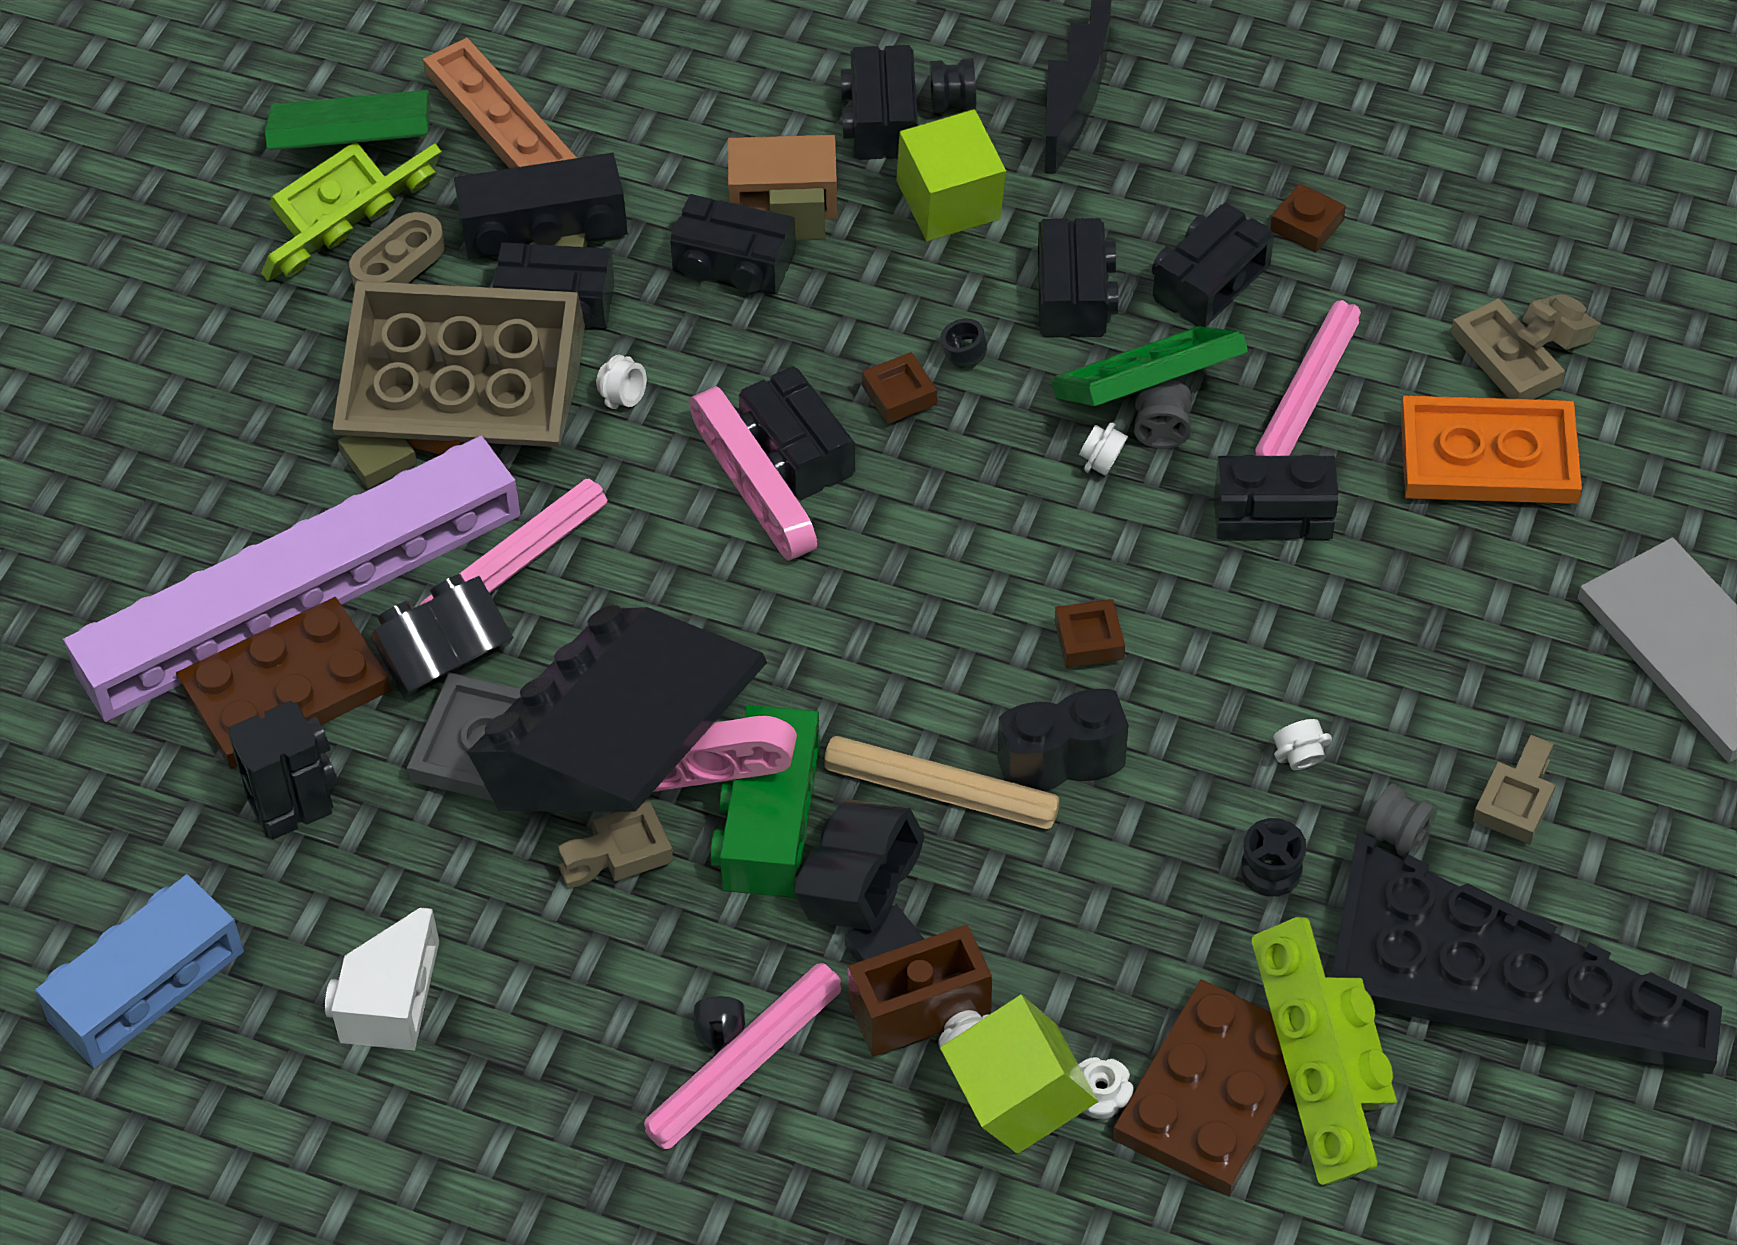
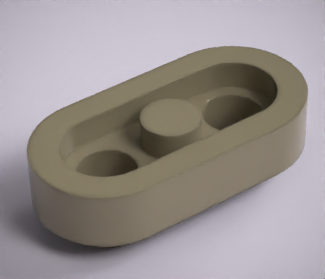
(394, 251)

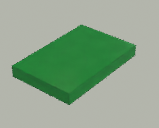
(348, 120)
(1148, 365)

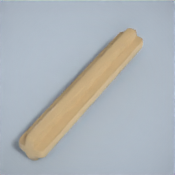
(941, 782)

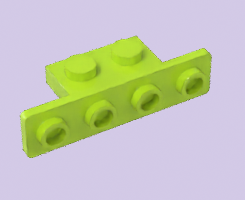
(336, 196)
(1327, 1049)

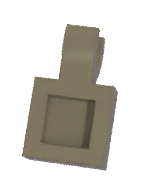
(1558, 320)
(1518, 796)
(622, 842)

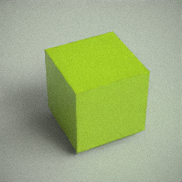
(950, 175)
(1018, 1074)

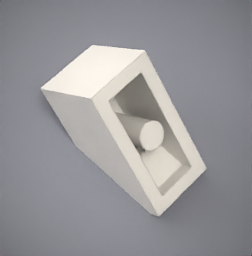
(386, 985)

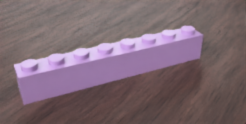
(318, 558)

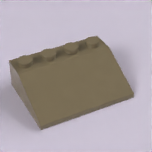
(459, 363)

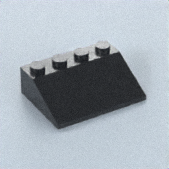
(611, 713)

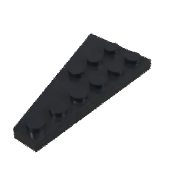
(1500, 970)

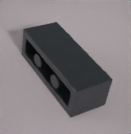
(541, 204)

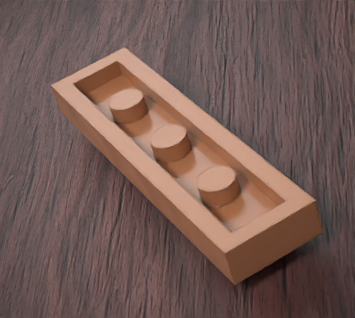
(493, 106)

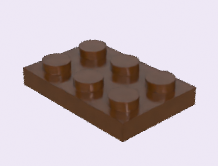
(304, 660)
(1209, 1090)

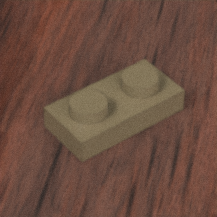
(1509, 361)

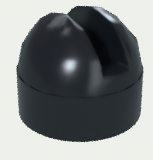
(954, 338)
(718, 1020)

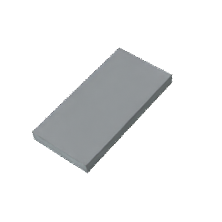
(1678, 633)

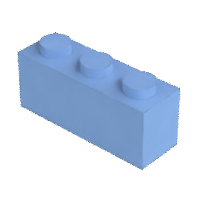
(139, 970)

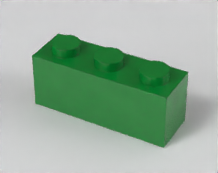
(769, 815)

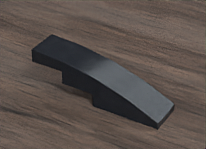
(1075, 84)

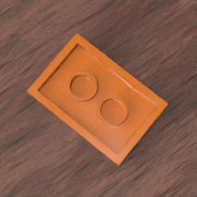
(1490, 449)

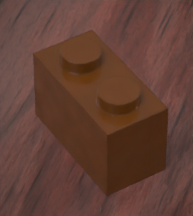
(918, 989)

